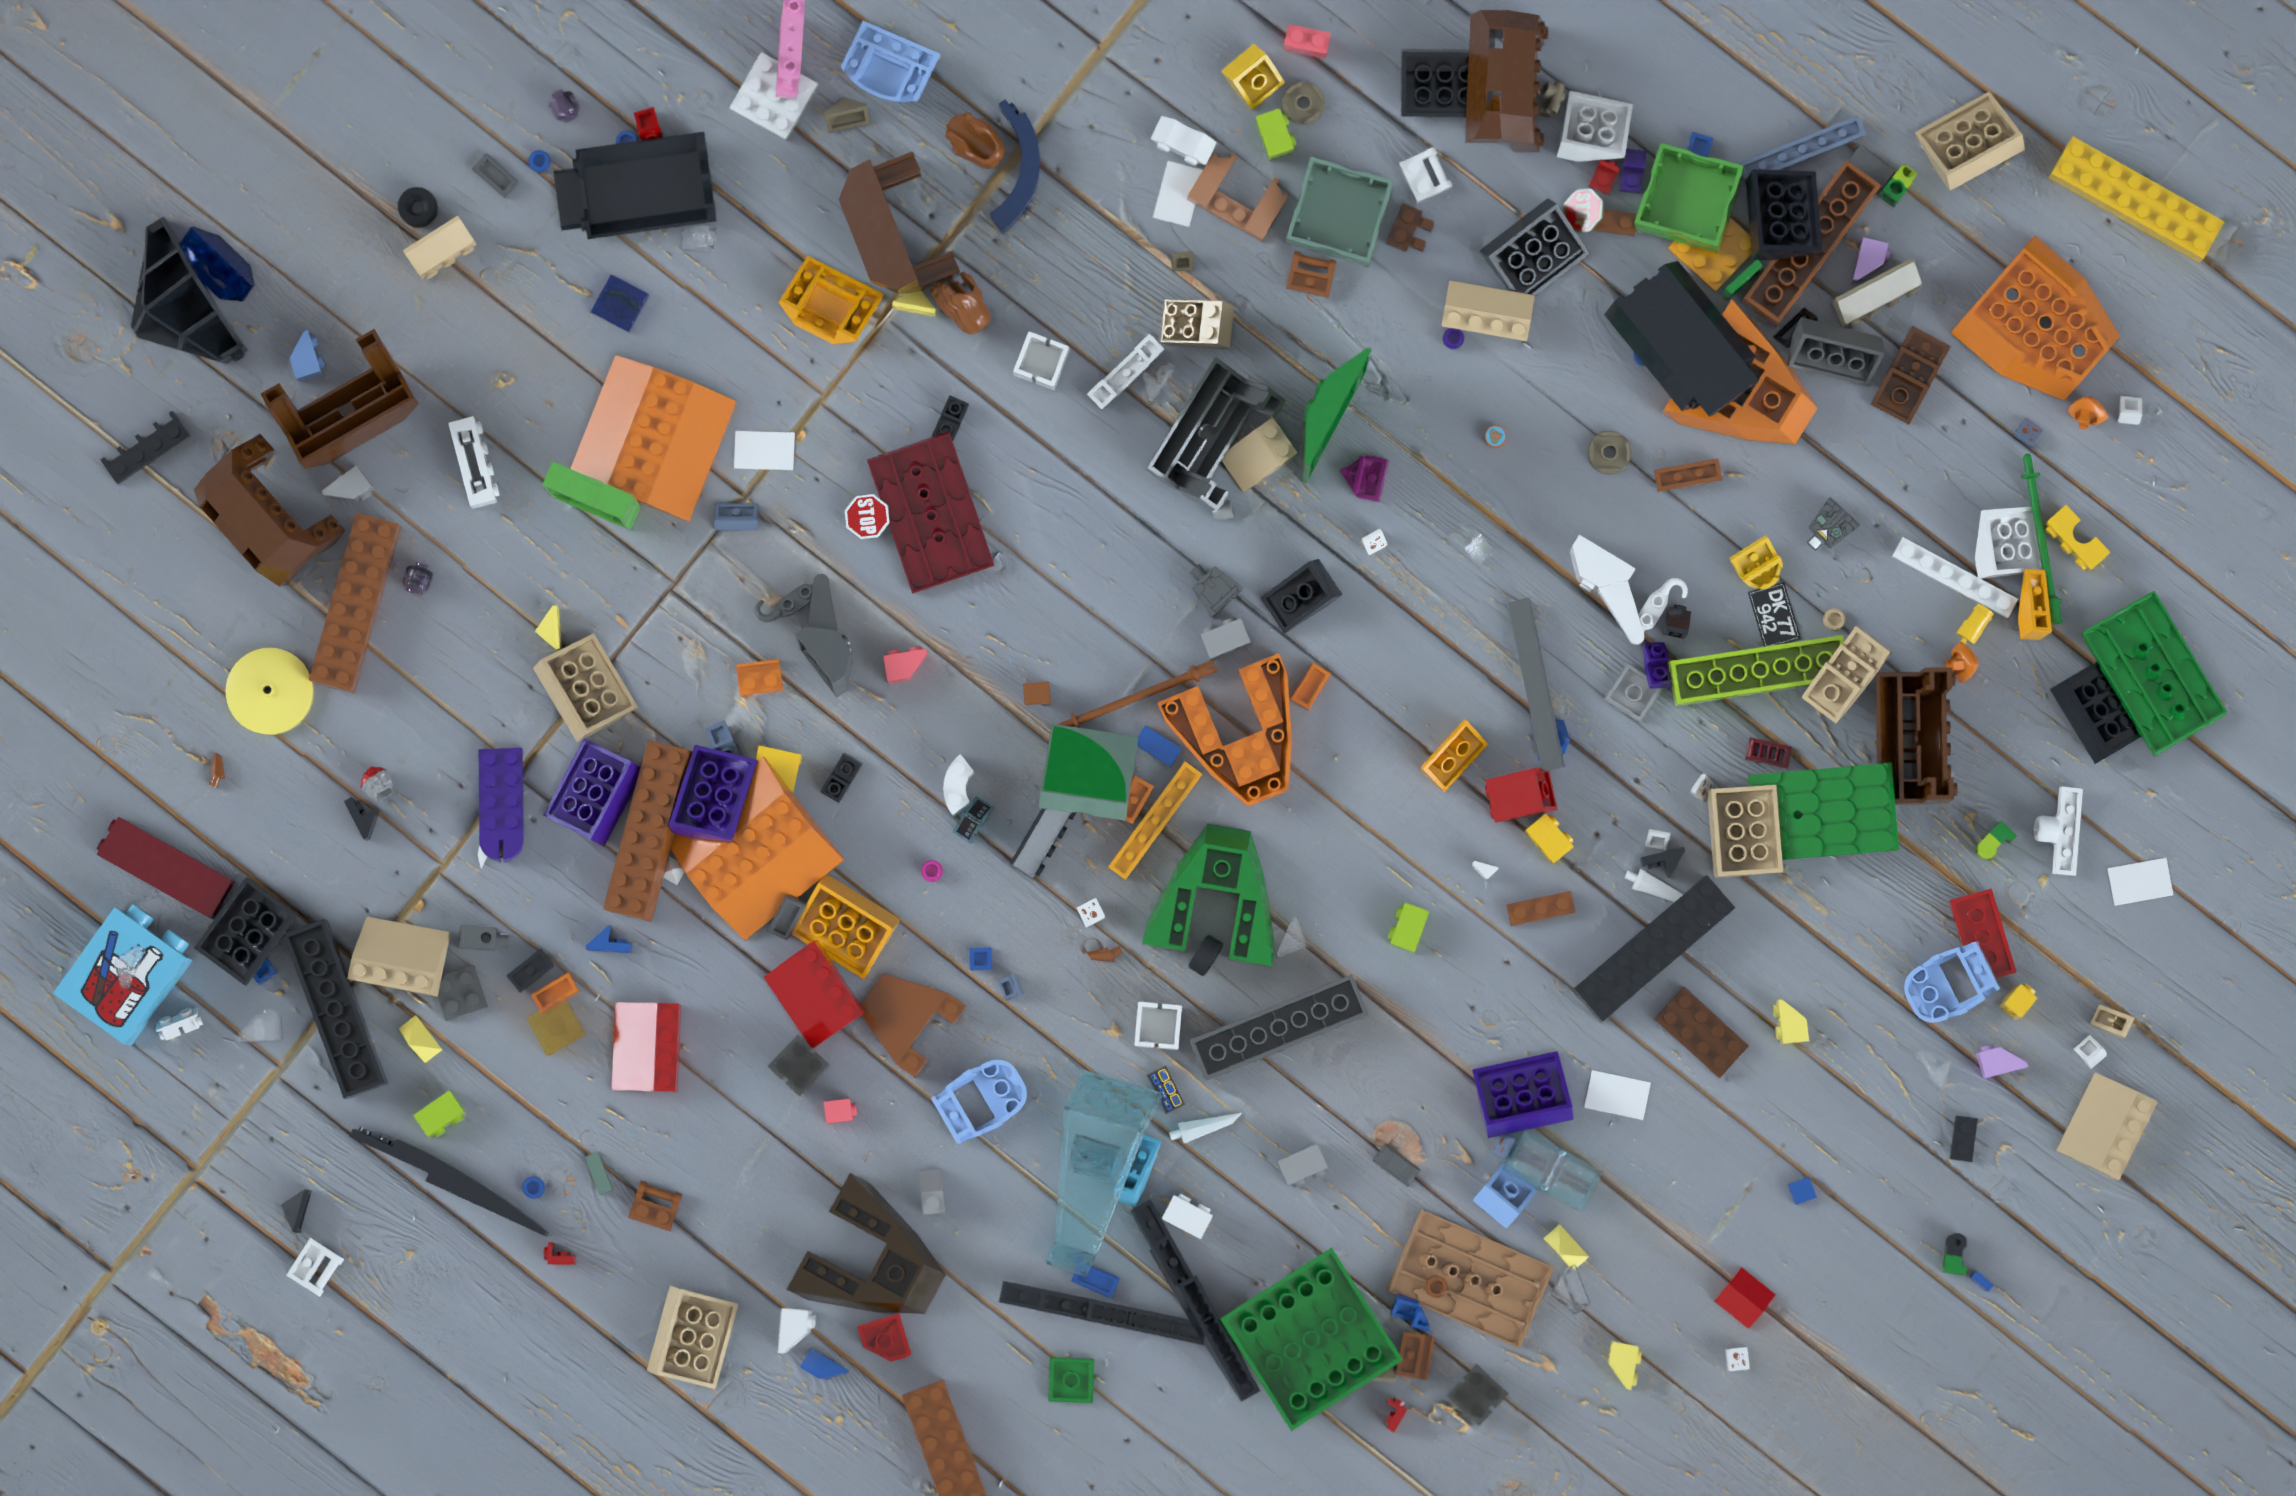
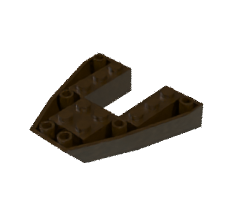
(903, 1275)

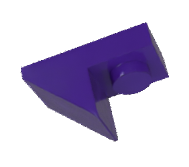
(1633, 171)

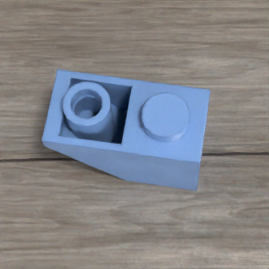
(305, 359)

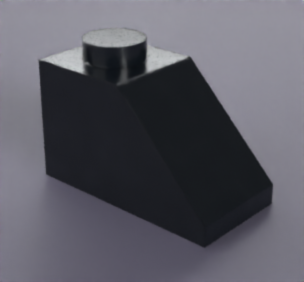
(1677, 622)

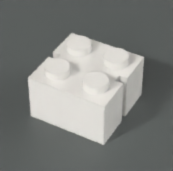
(1041, 361)
(1158, 1025)

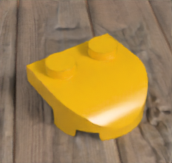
(1758, 564)

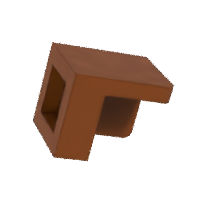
(1037, 693)

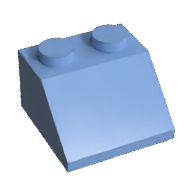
(1504, 1196)

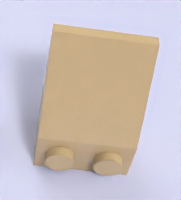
(1258, 455)

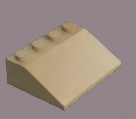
(1970, 140)
(585, 687)
(1744, 831)
(399, 956)
(2106, 1126)
(692, 1337)

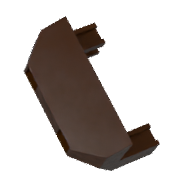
(1506, 70)
(877, 233)
(349, 412)
(256, 519)
(1919, 739)

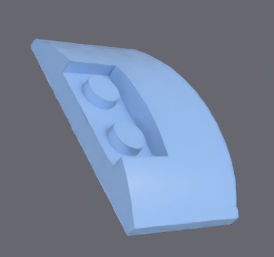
(888, 64)

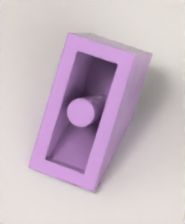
(1869, 258)
(1998, 1061)

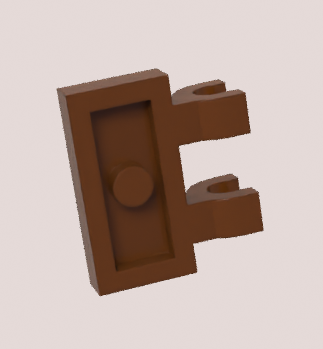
(1404, 229)

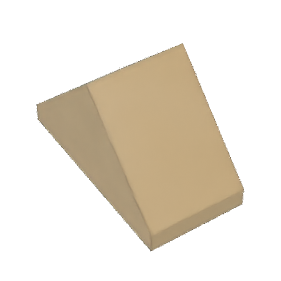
(2112, 1021)

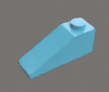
(1140, 1171)

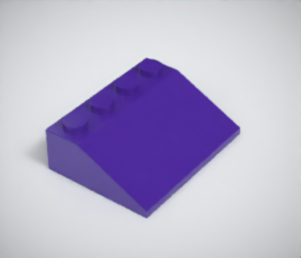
(593, 792)
(712, 794)
(1523, 1094)

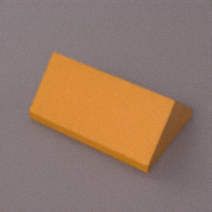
(1454, 756)

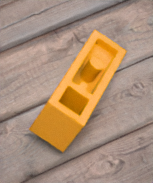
(2034, 606)

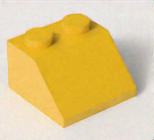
(1253, 76)

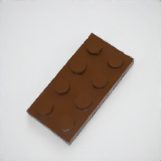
(1701, 1032)

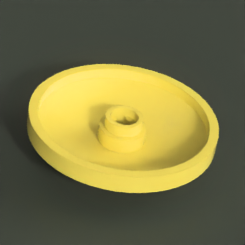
(284, 705)

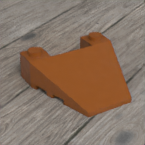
(901, 1011)

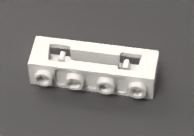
(483, 496)

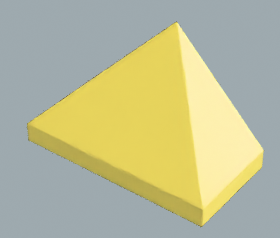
(916, 303)
(550, 628)
(420, 1039)
(1565, 1246)

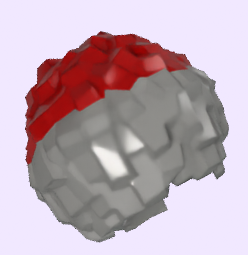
(376, 783)

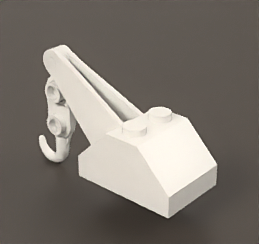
(1609, 577)

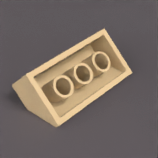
(1488, 310)

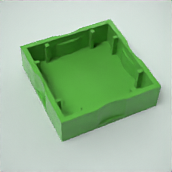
(1689, 198)
(591, 495)

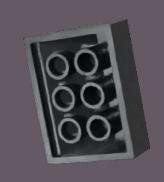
(1434, 82)
(1783, 214)
(1535, 250)
(2095, 712)
(246, 931)

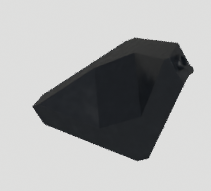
(176, 305)

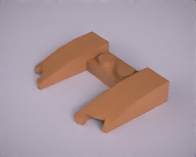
(1253, 223)

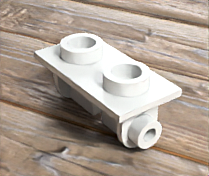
(170, 1025)

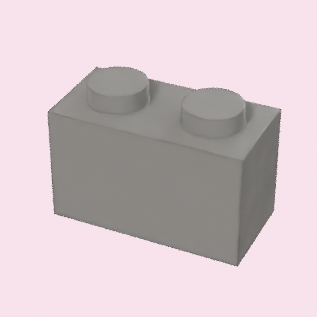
(1225, 638)
(1302, 1165)

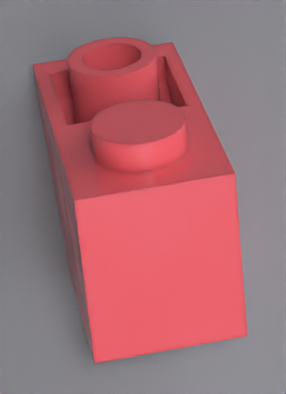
(903, 665)

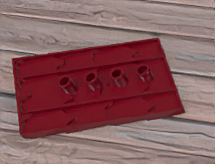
(936, 530)

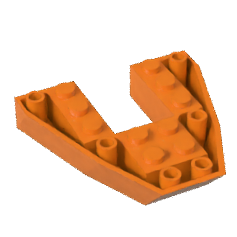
(1777, 404)
(1254, 765)

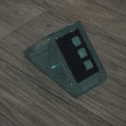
(973, 819)

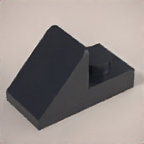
(364, 823)
(1669, 858)

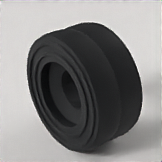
(413, 195)
(1205, 955)

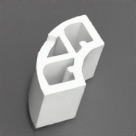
(1182, 140)
(955, 785)

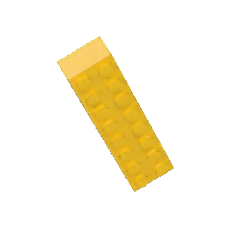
(2136, 199)

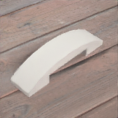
(1126, 372)

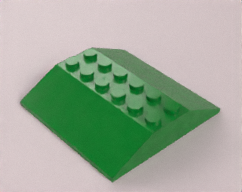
(1328, 407)
(1311, 1339)

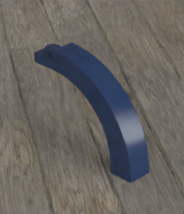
(1022, 194)

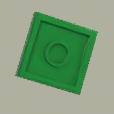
(1742, 280)
(1071, 1380)

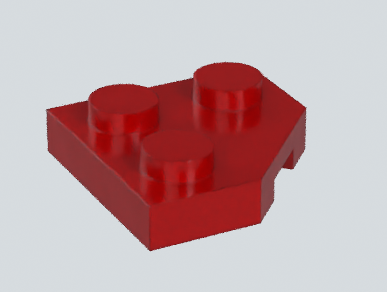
(885, 1338)

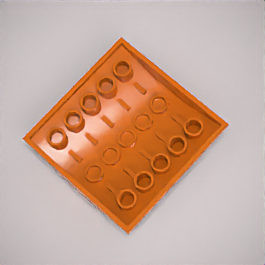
(654, 436)
(771, 855)

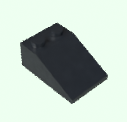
(1301, 595)

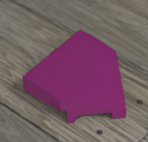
(1366, 477)

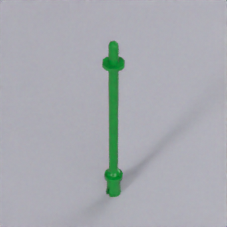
(2054, 601)

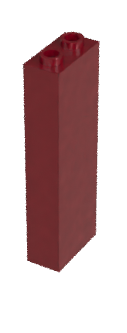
(165, 867)

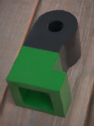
(1953, 1254)

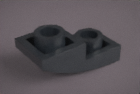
(951, 417)
(841, 777)

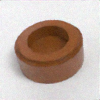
(1436, 1286)

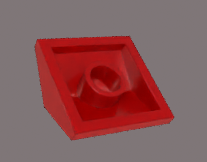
(1745, 1298)

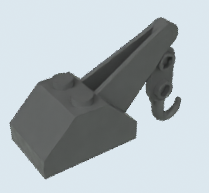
(820, 641)

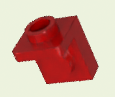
(647, 124)
(1604, 176)
(562, 1258)
(1395, 1418)

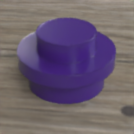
(1453, 338)

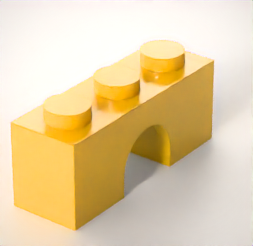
(2086, 554)

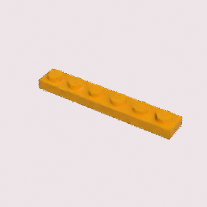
(1155, 820)

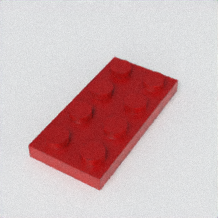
(1979, 920)

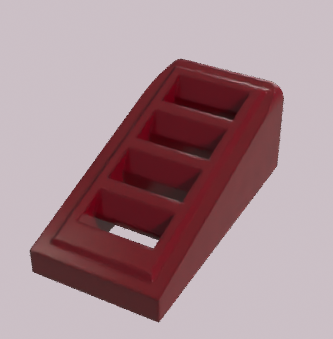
(1751, 747)

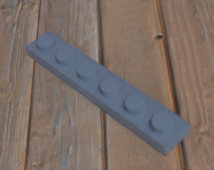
(1807, 147)

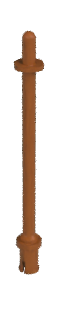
(1195, 673)

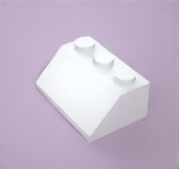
(794, 1327)

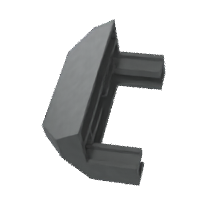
(1206, 431)

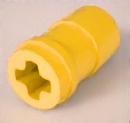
(1974, 625)

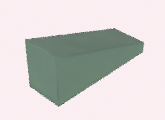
(599, 1173)

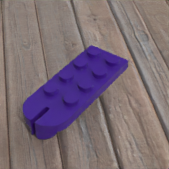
(501, 802)

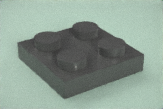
(461, 993)

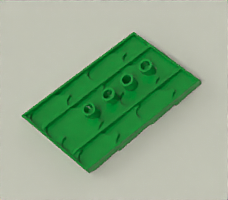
(2154, 673)
(1834, 810)

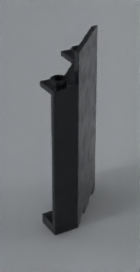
(637, 186)
(1684, 340)

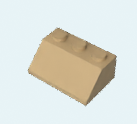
(440, 248)

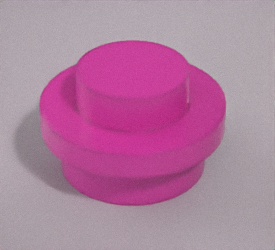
(932, 870)

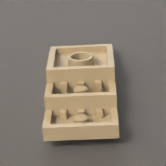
(1846, 674)

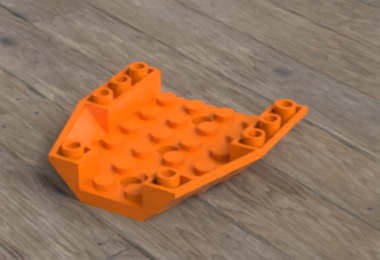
(2009, 332)

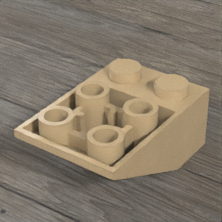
(1197, 323)

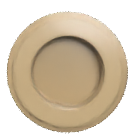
(1834, 619)

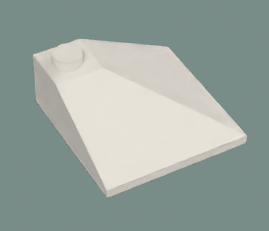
(1594, 128)
(2006, 543)

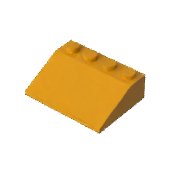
(845, 925)

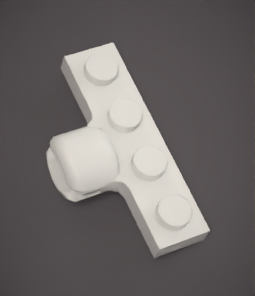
(2062, 830)

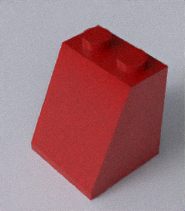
(1520, 795)

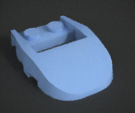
(1932, 993)
(999, 1087)

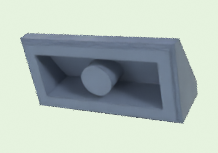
(736, 516)

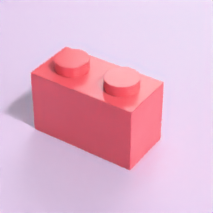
(1306, 41)

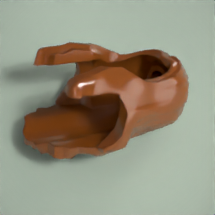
(975, 140)
(962, 307)

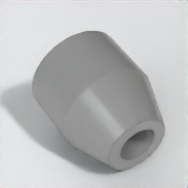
(1225, 511)

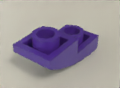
(1656, 666)

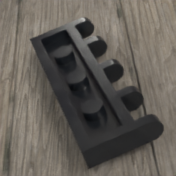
(146, 450)

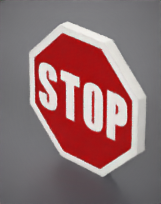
(867, 516)

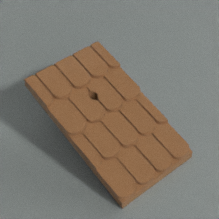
(1487, 1284)

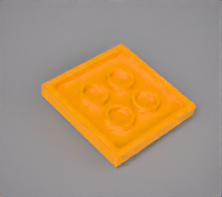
(1712, 267)

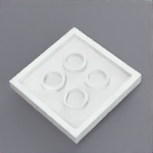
(759, 102)

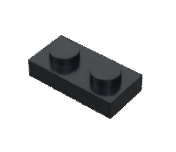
(530, 970)
(1963, 1138)

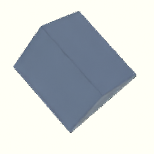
(1011, 987)

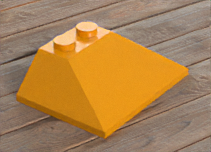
(829, 302)

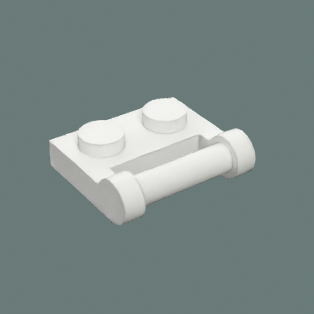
(1419, 179)
(308, 1263)

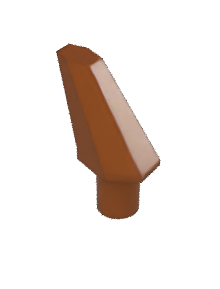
(216, 770)
(1105, 954)

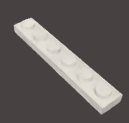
(1954, 577)

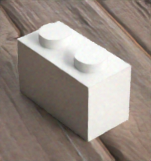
(1187, 1216)

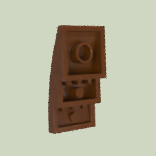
(1910, 375)

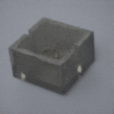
(799, 1065)
(1477, 1394)

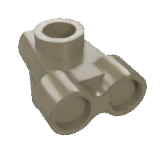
(1553, 98)

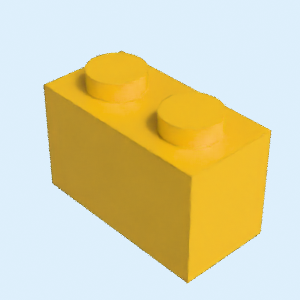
(1549, 838)
(2018, 1001)

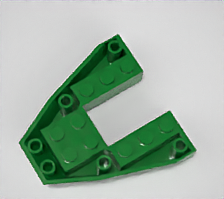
(1220, 862)

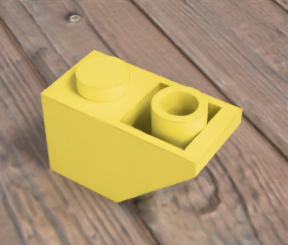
(1791, 1024)
(1622, 1361)

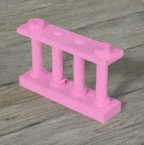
(790, 48)

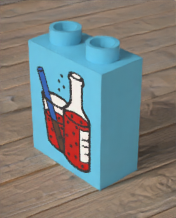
(94, 985)

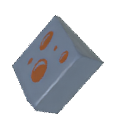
(2027, 432)
(1503, 1146)

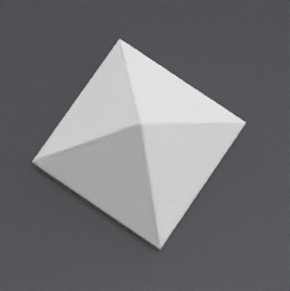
(1657, 839)
(673, 871)

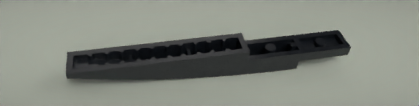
(448, 1178)
(1194, 1301)
(1098, 1312)

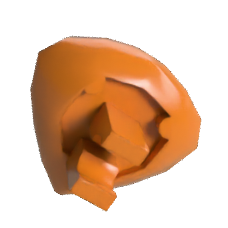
(2087, 412)
(1963, 662)

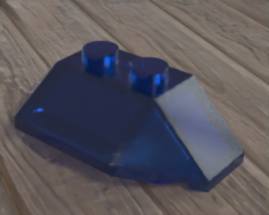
(218, 265)

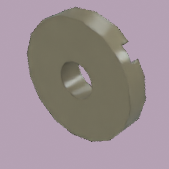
(1309, 114)
(1609, 465)

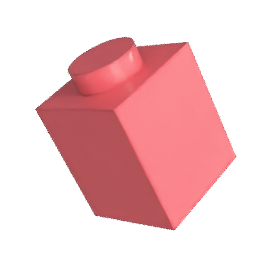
(839, 1111)

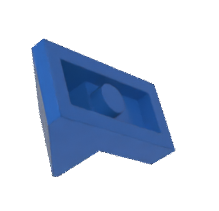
(603, 943)

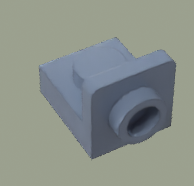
(721, 737)

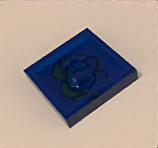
(620, 303)

